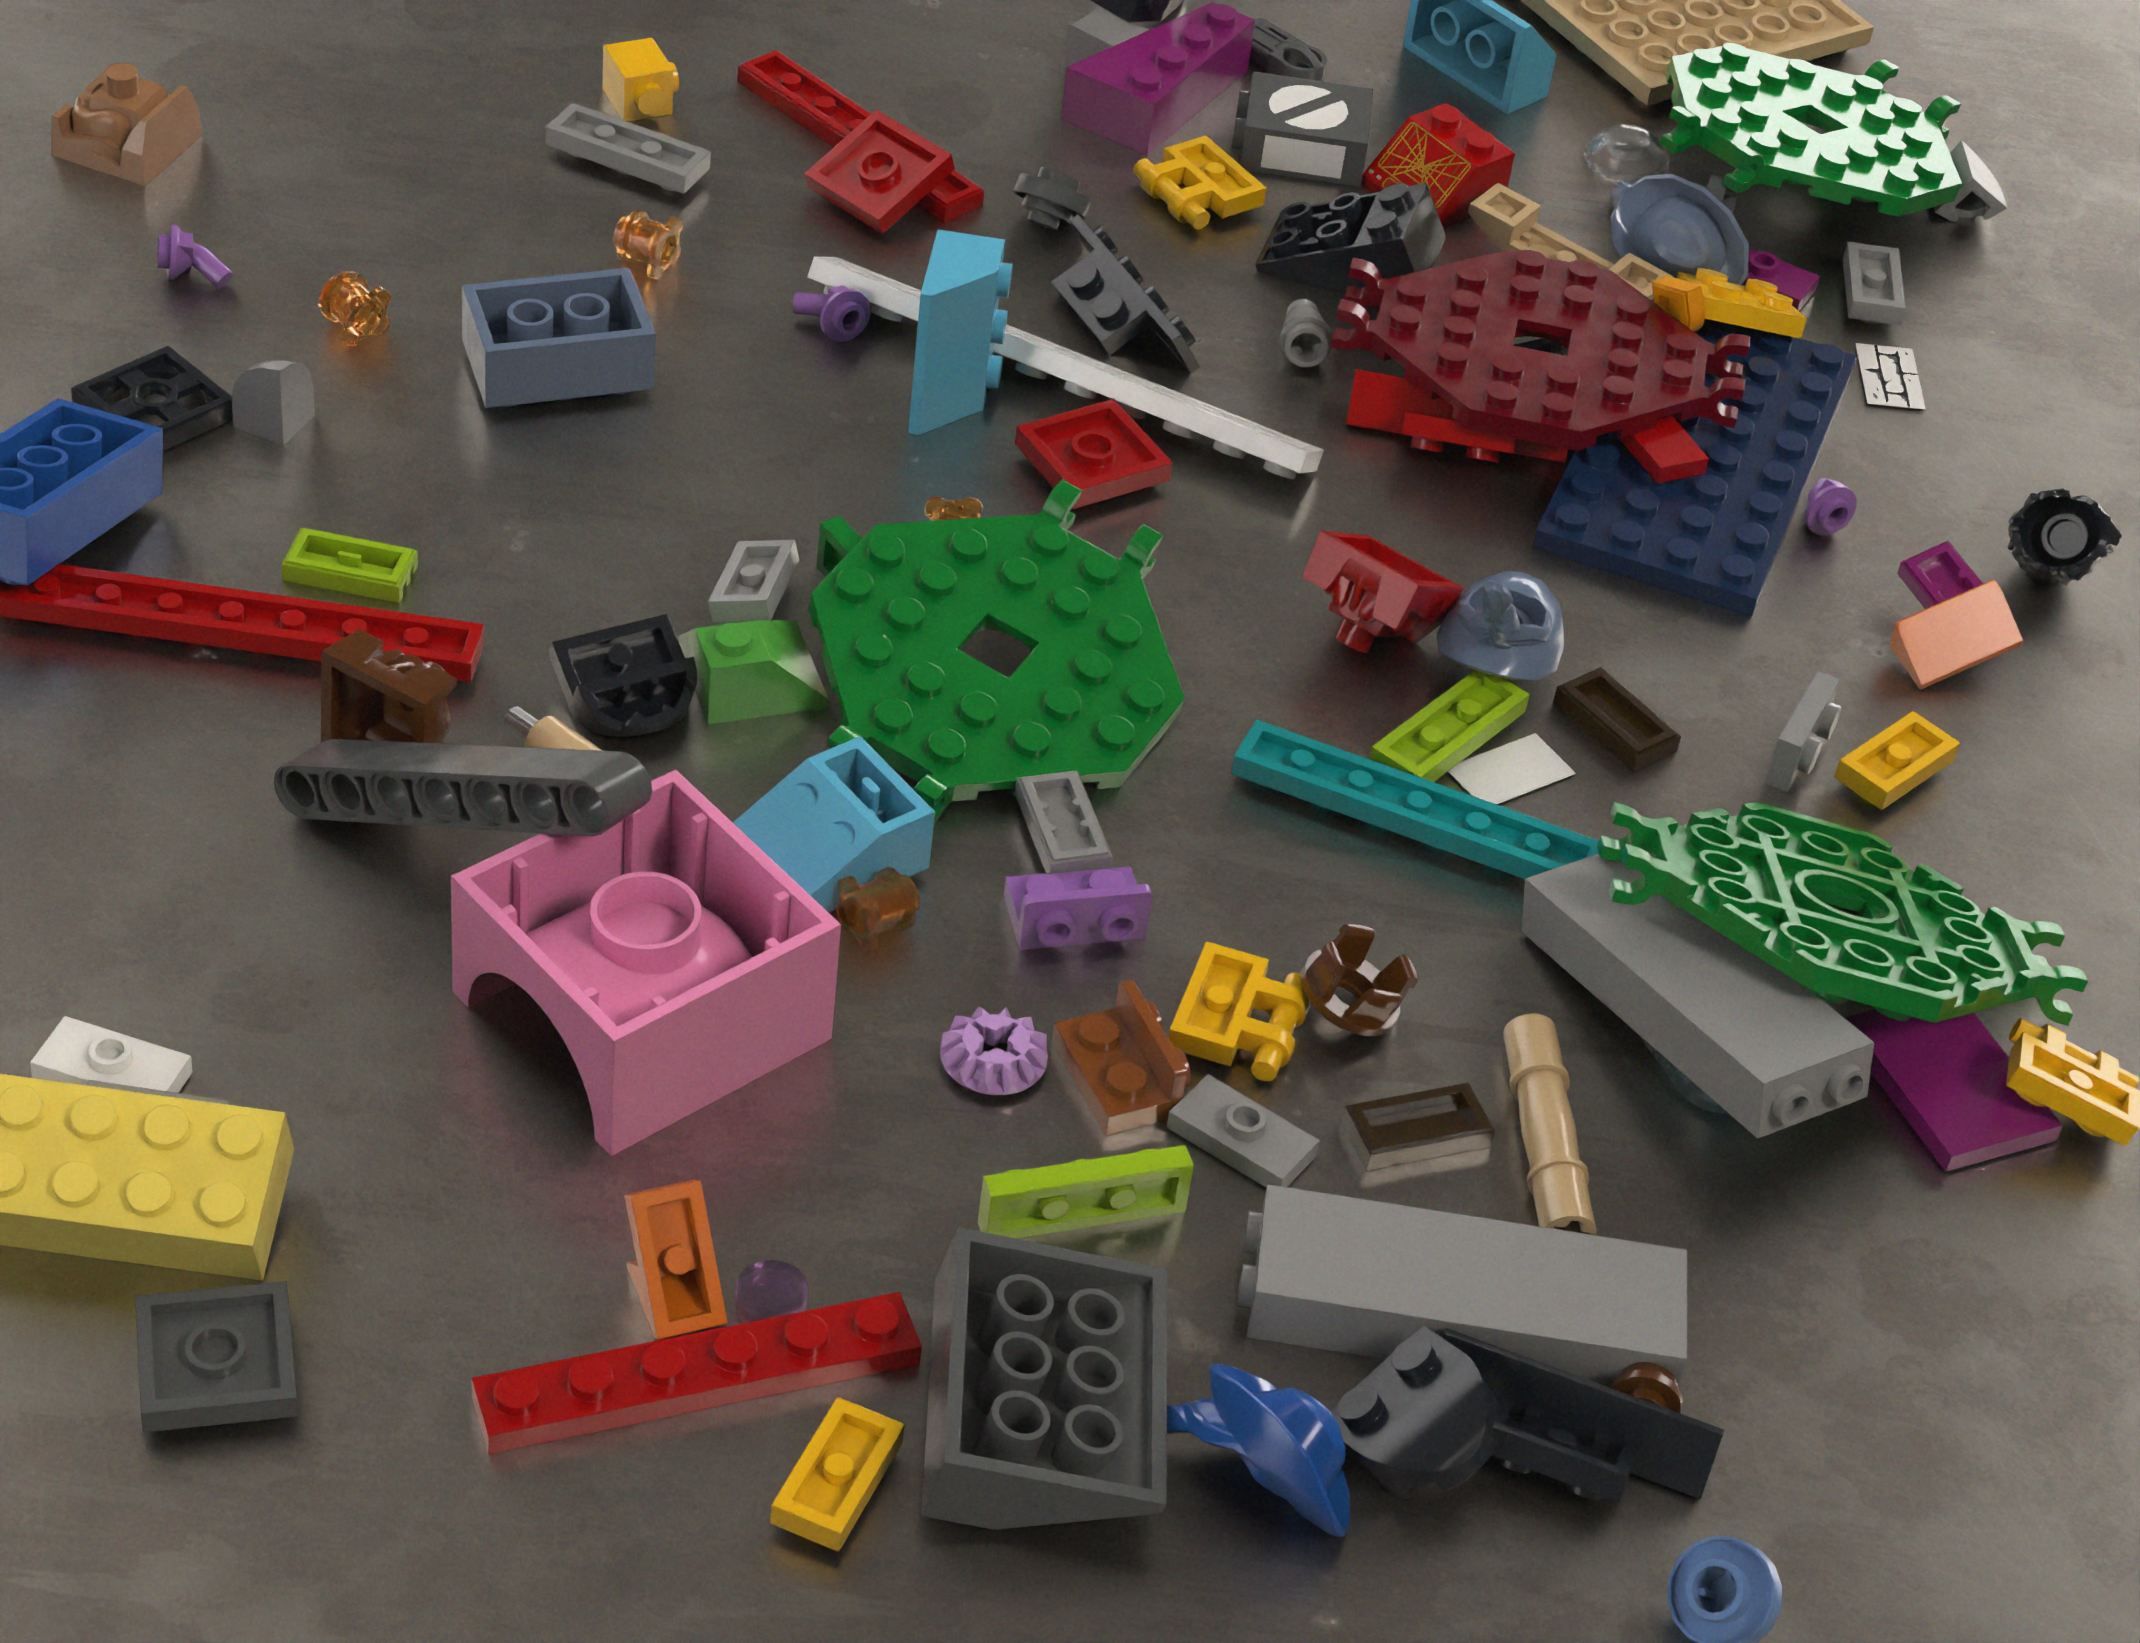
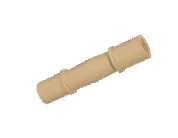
(1547, 1125)

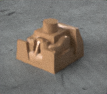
(126, 125)

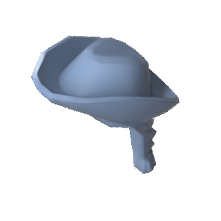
(1677, 227)
(1505, 628)

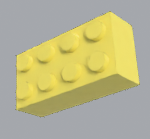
(140, 1176)

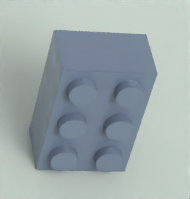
(558, 337)

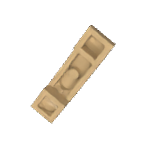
(1512, 225)

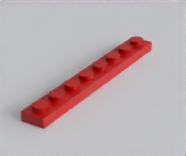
(233, 617)

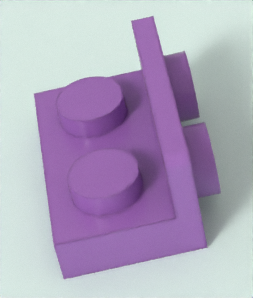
(1077, 907)

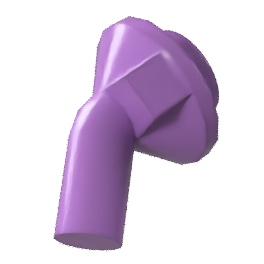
(178, 253)
(841, 312)
(1829, 507)

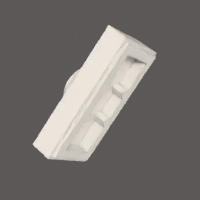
(89, 1052)

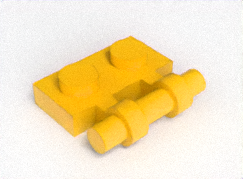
(1210, 181)
(1218, 1008)
(2073, 1081)

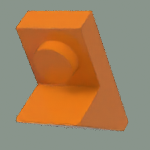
(674, 1259)

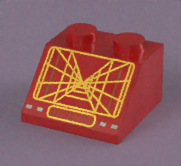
(1447, 154)

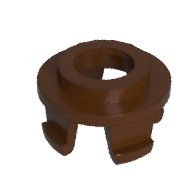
(1344, 965)

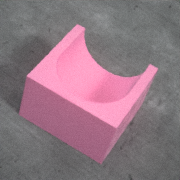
(655, 953)

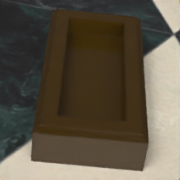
(1617, 719)
(1417, 1126)

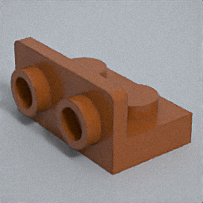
(1123, 1062)

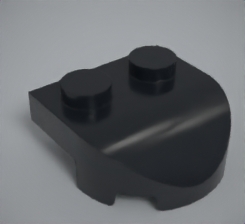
(626, 677)
(1420, 1417)

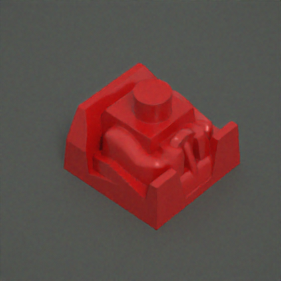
(1378, 589)

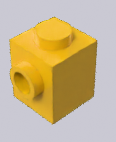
(639, 79)

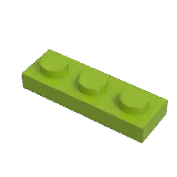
(1452, 726)
(1086, 1193)

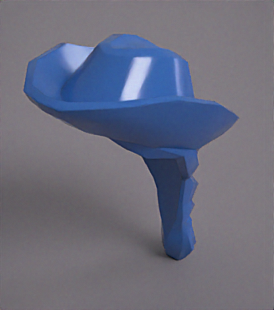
(1281, 1437)

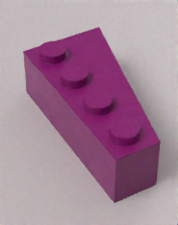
(1158, 78)

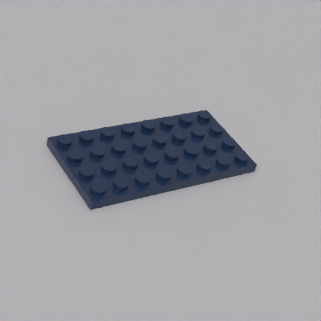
(1717, 529)

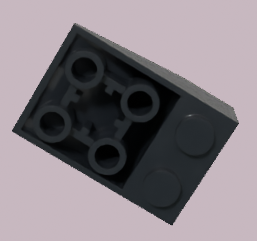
(1389, 228)

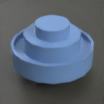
(1724, 1592)

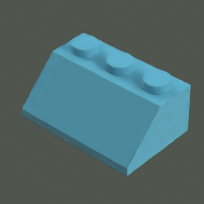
(1482, 50)
(958, 329)

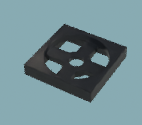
(163, 374)

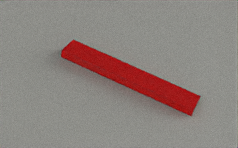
(835, 116)

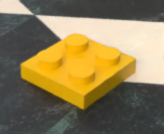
(1749, 306)

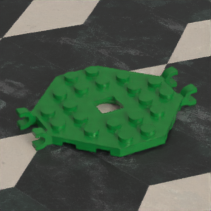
(1751, 114)
(1082, 699)
(1767, 887)

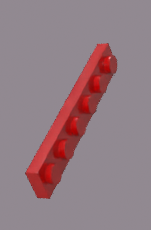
(694, 1372)

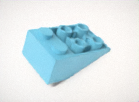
(841, 819)

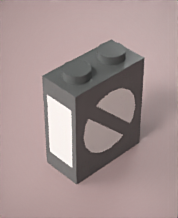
(1303, 128)

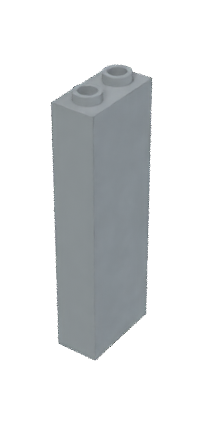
(1699, 998)
(1375, 1272)

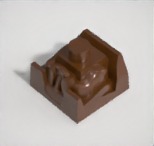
(382, 693)

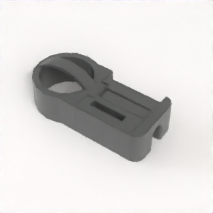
(1284, 53)

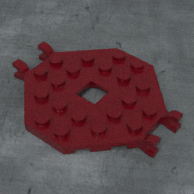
(1621, 365)

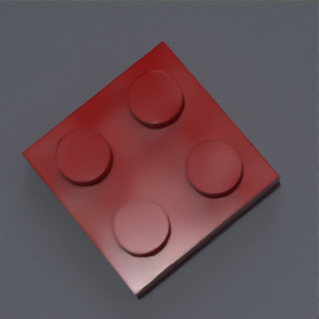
(879, 171)
(1094, 450)

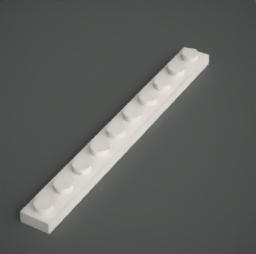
(1088, 376)

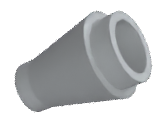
(1305, 335)

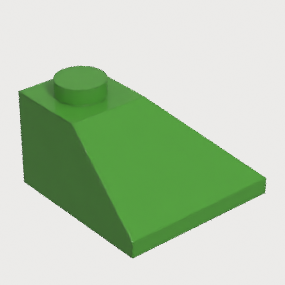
(753, 670)

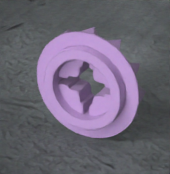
(995, 1070)

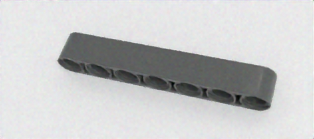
(464, 786)

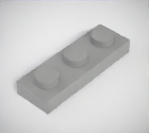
(627, 148)

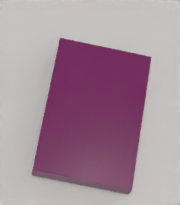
(1954, 1088)

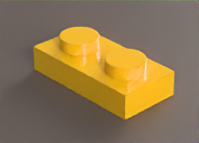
(1897, 760)
(837, 1474)

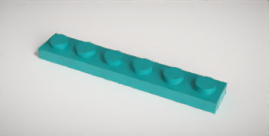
(1406, 803)

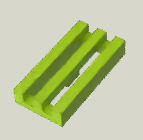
(349, 565)

